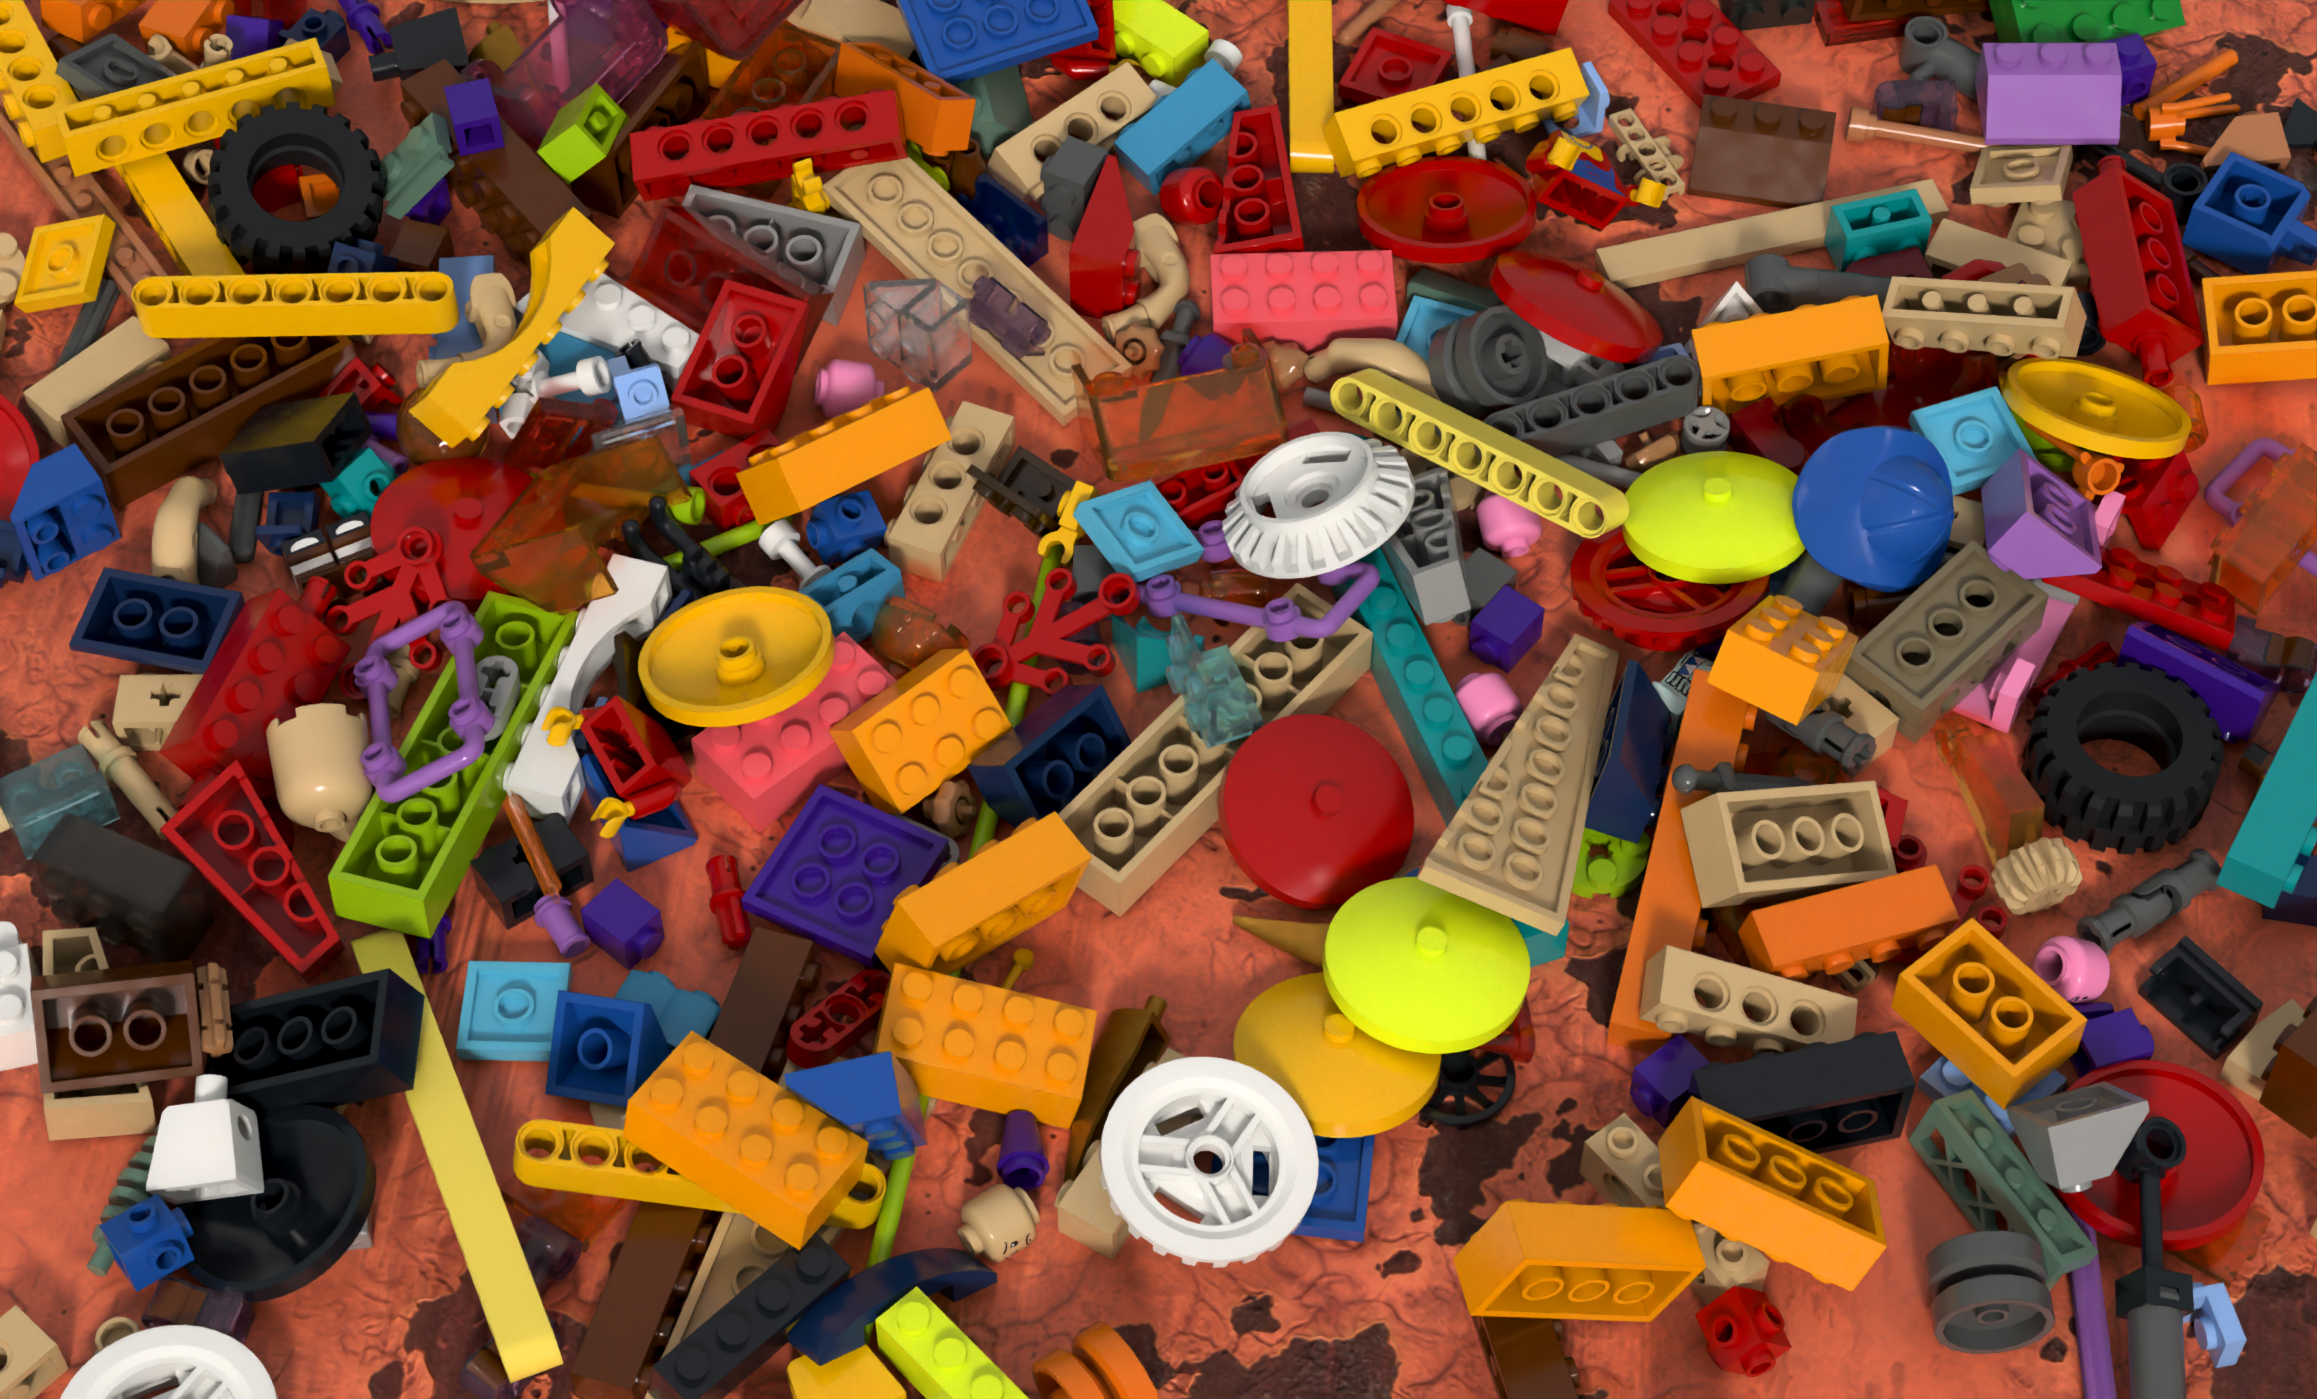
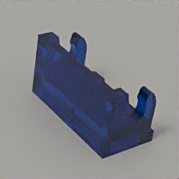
(1008, 219)

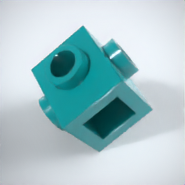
(360, 484)

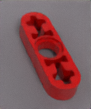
(836, 1036)

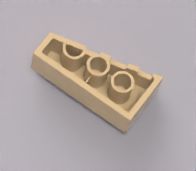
(98, 1110)

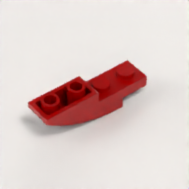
(1205, 491)

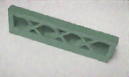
(2002, 1181)

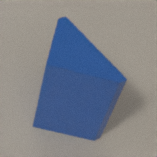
(642, 839)
(603, 1048)

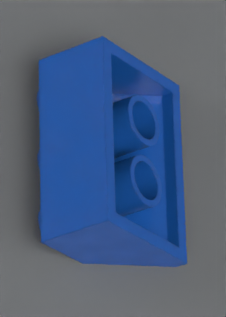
(870, 1099)

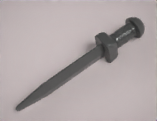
(1176, 339)
(1724, 779)

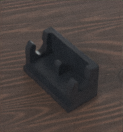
(2201, 998)

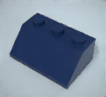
(156, 620)
(1050, 754)
(1630, 759)

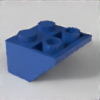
(62, 513)

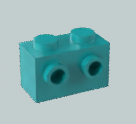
(1877, 227)

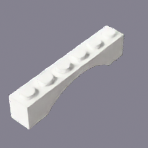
(552, 776)

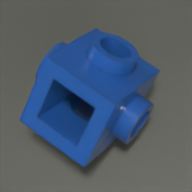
(845, 527)
(148, 1241)

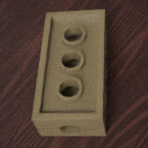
(1946, 639)

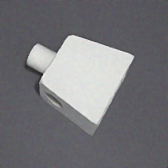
(206, 1148)

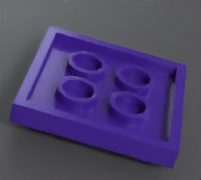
(841, 873)

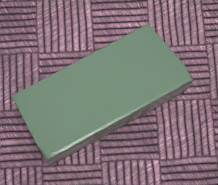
(1450, 291)

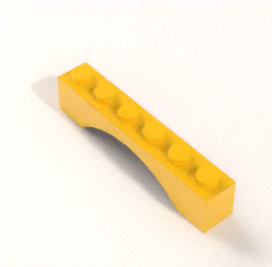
(560, 266)

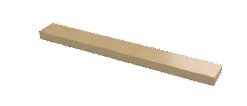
(1737, 240)

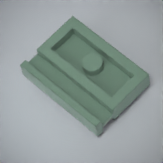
(416, 165)

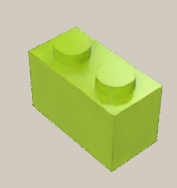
(581, 133)

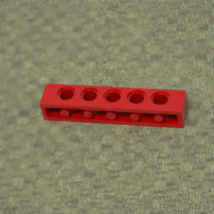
(749, 162)

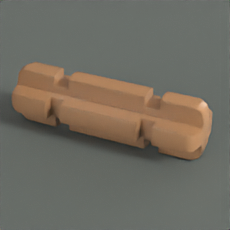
(214, 1010)

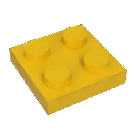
(65, 263)

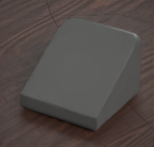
(215, 559)

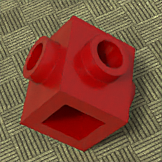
(1743, 1331)

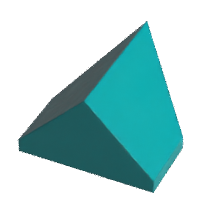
(1144, 652)

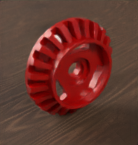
(1651, 612)

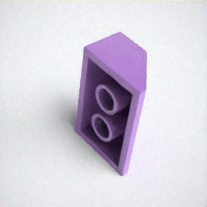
(2049, 93)
(2038, 522)

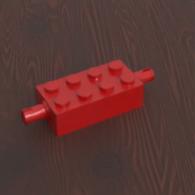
(2137, 269)
(264, 669)

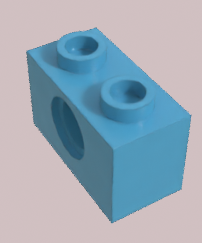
(856, 593)

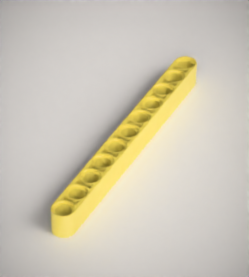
(468, 1183)

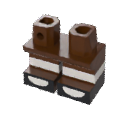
(310, 556)

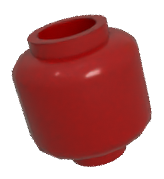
(1191, 196)

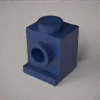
(326, 27)

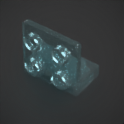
(1211, 687)
(43, 792)

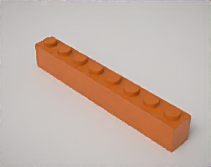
(1669, 894)

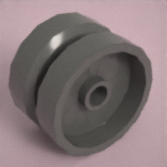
(1487, 362)
(1989, 1292)

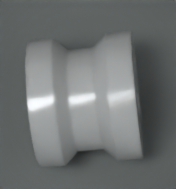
(1703, 423)

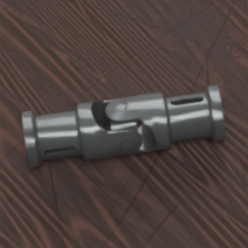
(1827, 733)
(2151, 901)

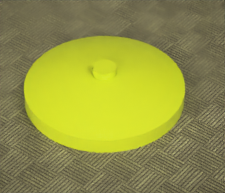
(1713, 517)
(1425, 967)

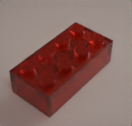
(692, 258)

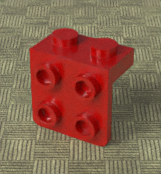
(2155, 495)

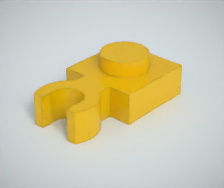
(807, 188)

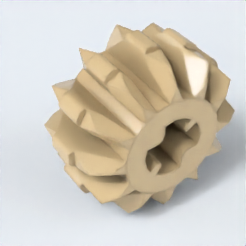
(2036, 876)

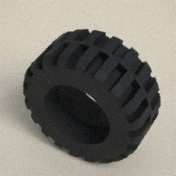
(286, 139)
(2130, 708)

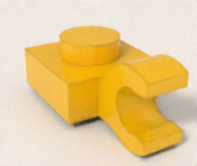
(1070, 530)

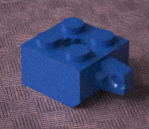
(2251, 218)

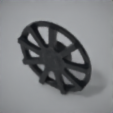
(1461, 1077)

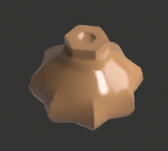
(1140, 348)
(1286, 362)
(1653, 452)
(951, 808)

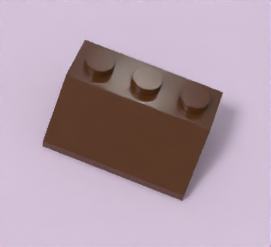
(1761, 152)
(116, 1026)

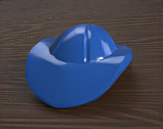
(1876, 507)

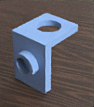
(1592, 110)

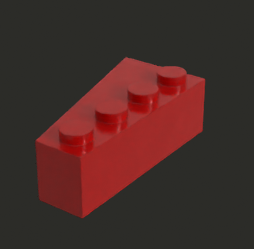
(1258, 190)
(250, 866)

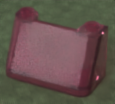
(584, 45)

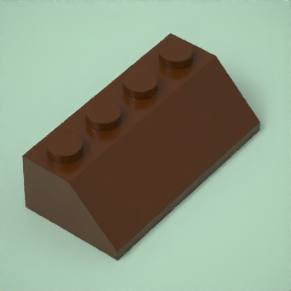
(665, 97)

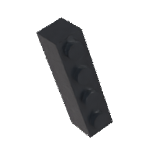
(749, 1325)

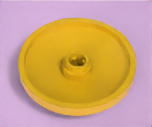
(2096, 408)
(736, 656)
(1329, 1065)

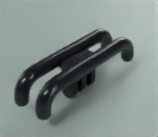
(700, 569)

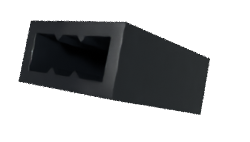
(296, 443)

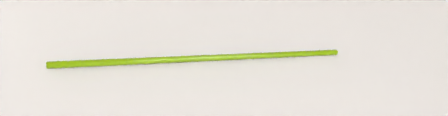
(985, 829)

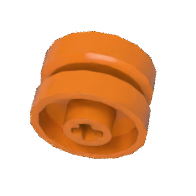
(1097, 1369)

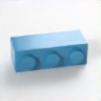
(1181, 125)

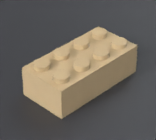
(1786, 842)

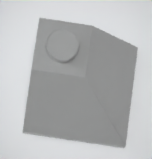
(2078, 1133)

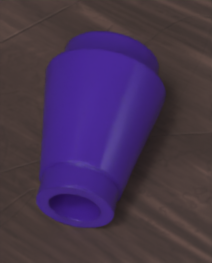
(1022, 1152)

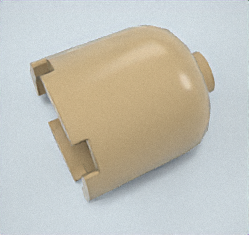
(320, 766)

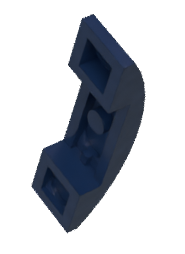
(839, 1318)

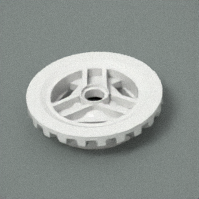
(1365, 503)
(1241, 1115)
(173, 1355)

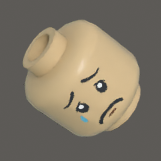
(998, 1223)

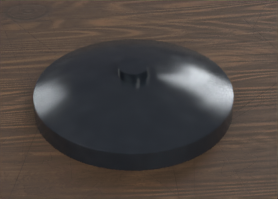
(311, 1209)

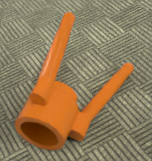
(2168, 121)
(2092, 471)

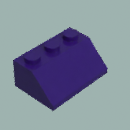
(2231, 691)

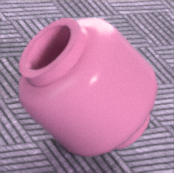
(845, 386)
(1507, 525)
(1488, 706)
(2073, 968)

